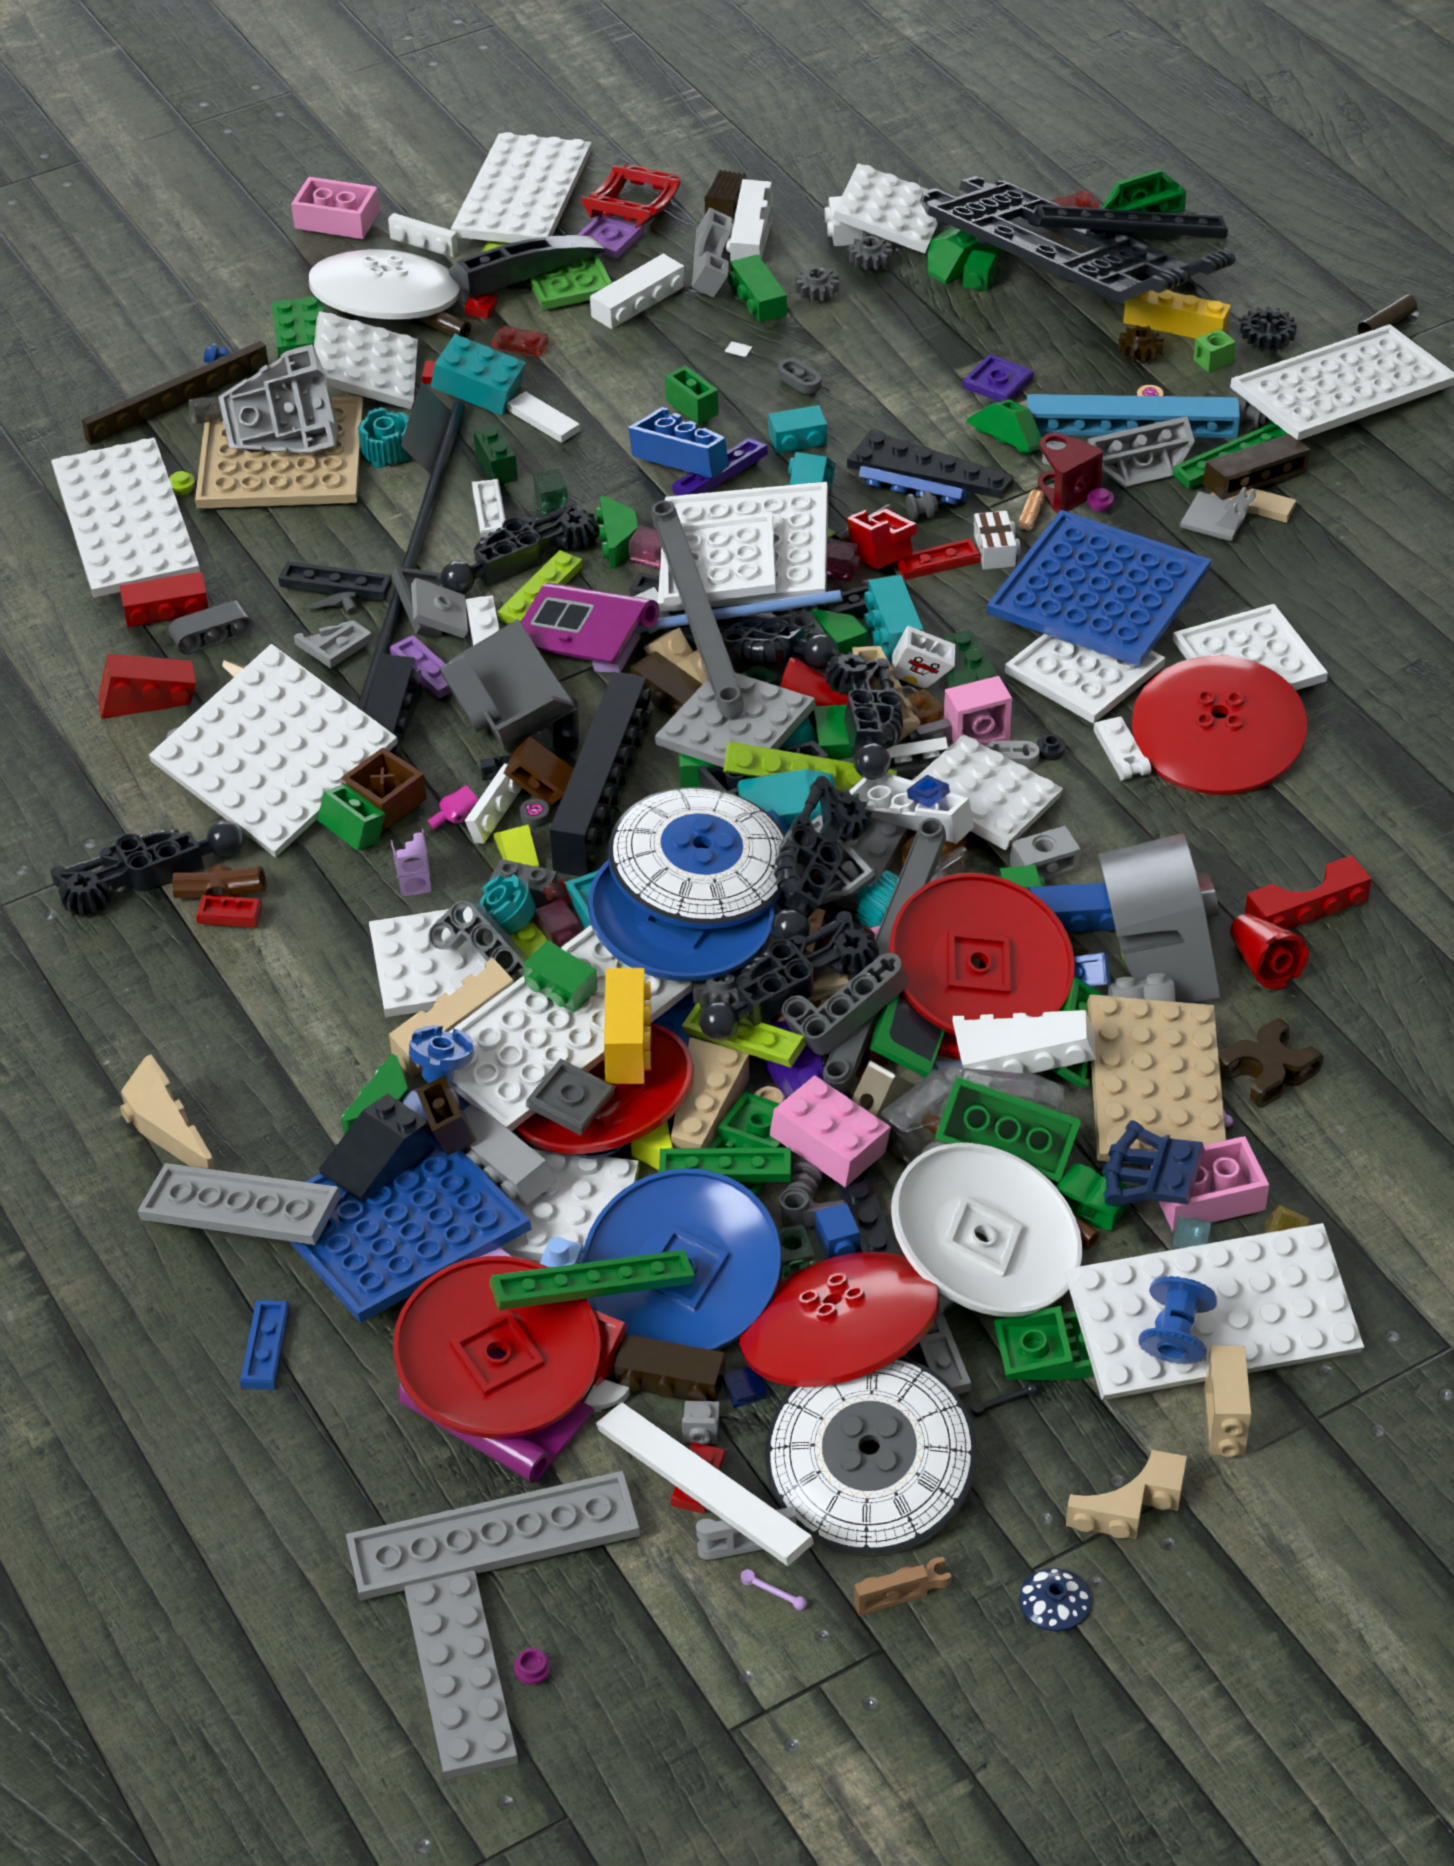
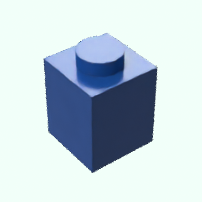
(837, 1231)

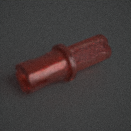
(557, 891)

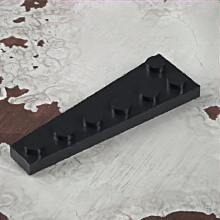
(912, 460)

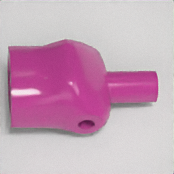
(454, 807)

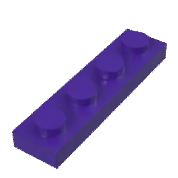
(739, 458)

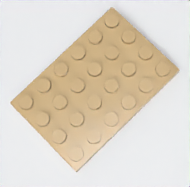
(1155, 1068)

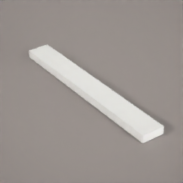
(705, 1484)

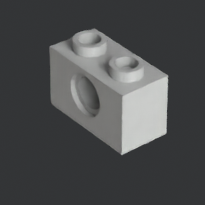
(1052, 852)

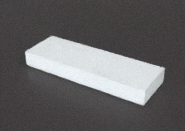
(543, 417)
(488, 505)

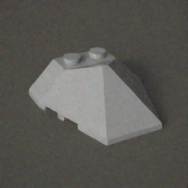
(282, 407)

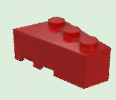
(144, 685)

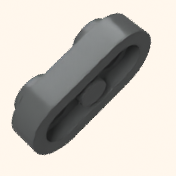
(799, 376)

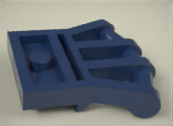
(1172, 1170)

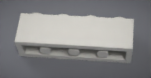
(637, 291)

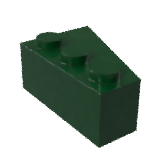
(970, 661)

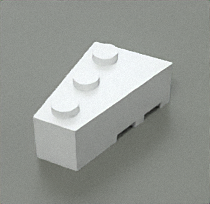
(751, 220)

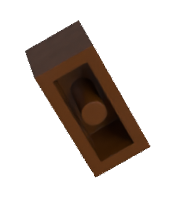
(539, 771)

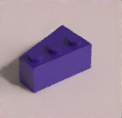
(803, 1069)

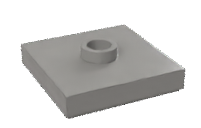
(439, 608)

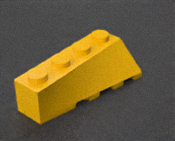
(1177, 313)

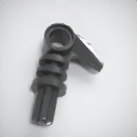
(797, 1200)

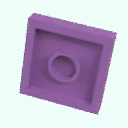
(613, 234)

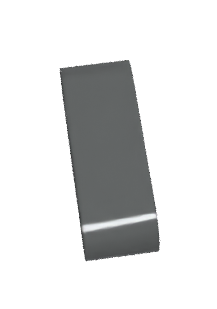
(211, 627)

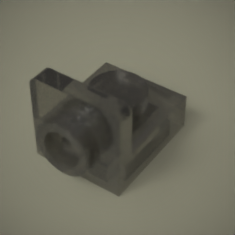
(904, 1145)

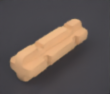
(1031, 510)

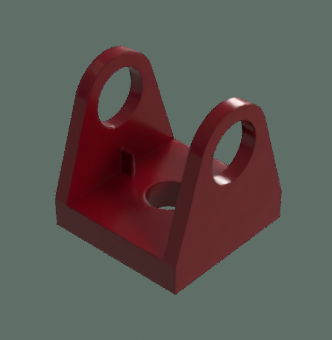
(1075, 471)

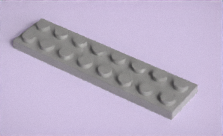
(492, 1534)

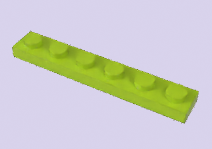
(762, 761)

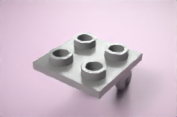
(1216, 516)

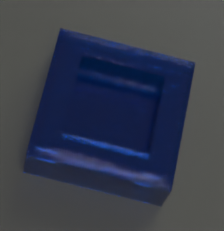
(928, 791)
(743, 1386)

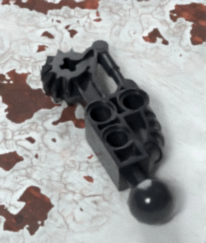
(520, 546)
(769, 642)
(871, 716)
(811, 858)
(141, 863)
(789, 972)

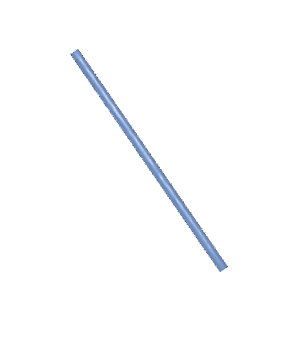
(751, 609)

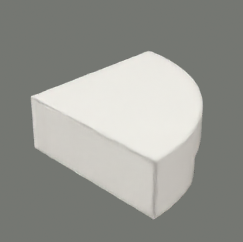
(607, 1395)

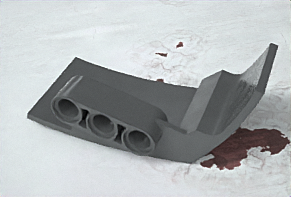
(507, 686)
(1162, 914)

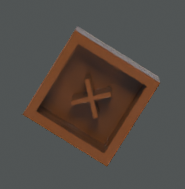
(388, 784)

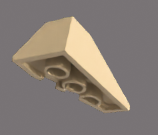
(160, 1118)

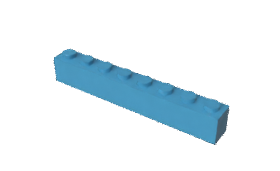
(1110, 414)

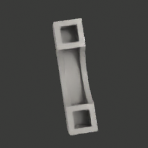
(710, 239)

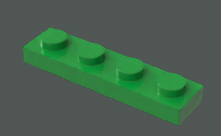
(735, 1163)

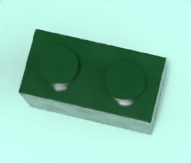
(495, 454)

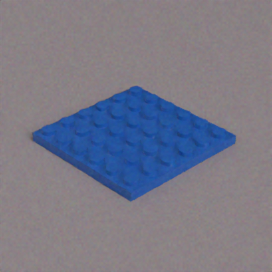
(1099, 587)
(410, 1230)

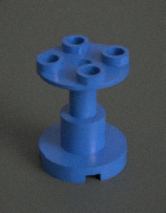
(439, 1055)

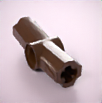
(219, 882)

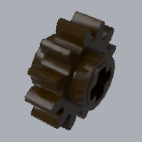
(1141, 343)

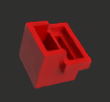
(881, 537)

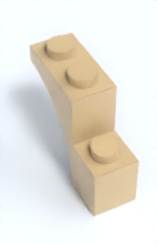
(677, 650)
(1120, 1510)

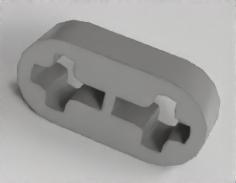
(1016, 750)

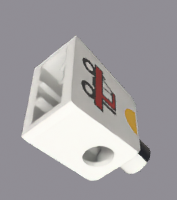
(921, 658)

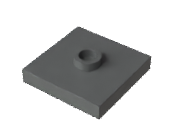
(570, 1096)

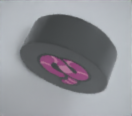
(534, 812)

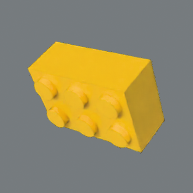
(625, 1033)

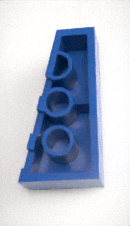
(678, 444)

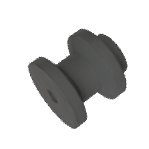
(1251, 414)
(926, 504)

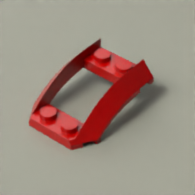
(604, 200)

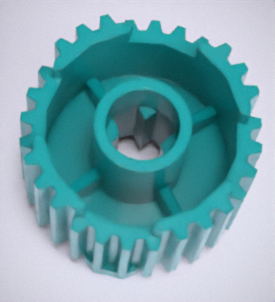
(382, 437)
(875, 899)

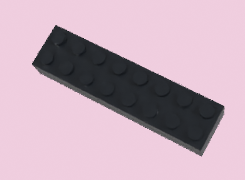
(600, 774)

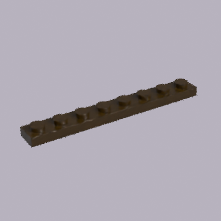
(174, 392)

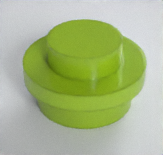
(182, 482)

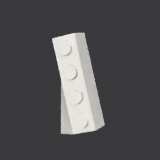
(890, 803)
(1025, 1042)

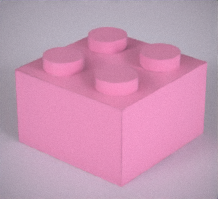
(979, 710)

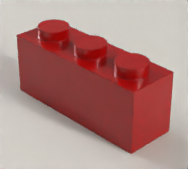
(163, 599)

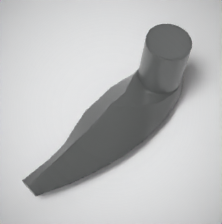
(337, 599)

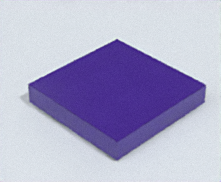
(998, 378)

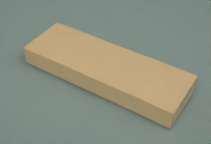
(1270, 505)

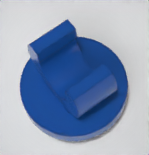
(212, 354)

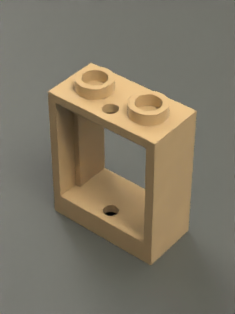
(1227, 1400)

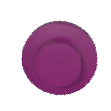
(1100, 499)
(532, 1666)

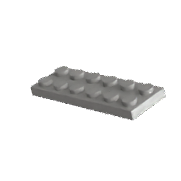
(240, 1203)
(460, 1675)

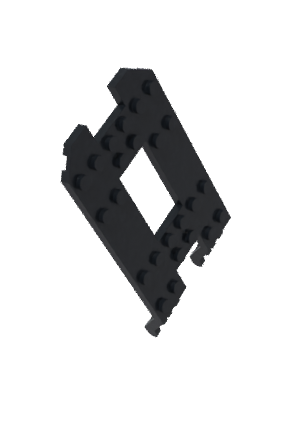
(1104, 269)

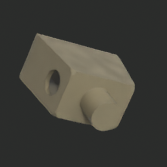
(879, 1089)

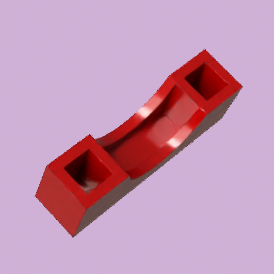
(1342, 887)

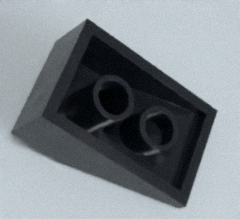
(378, 1148)

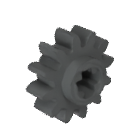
(870, 252)
(817, 283)
(715, 990)

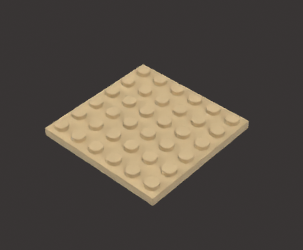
(281, 478)

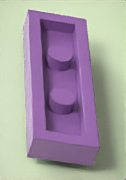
(426, 662)

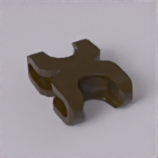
(1270, 1062)

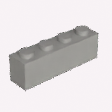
(507, 1158)

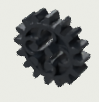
(1281, 330)

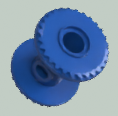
(1173, 1335)

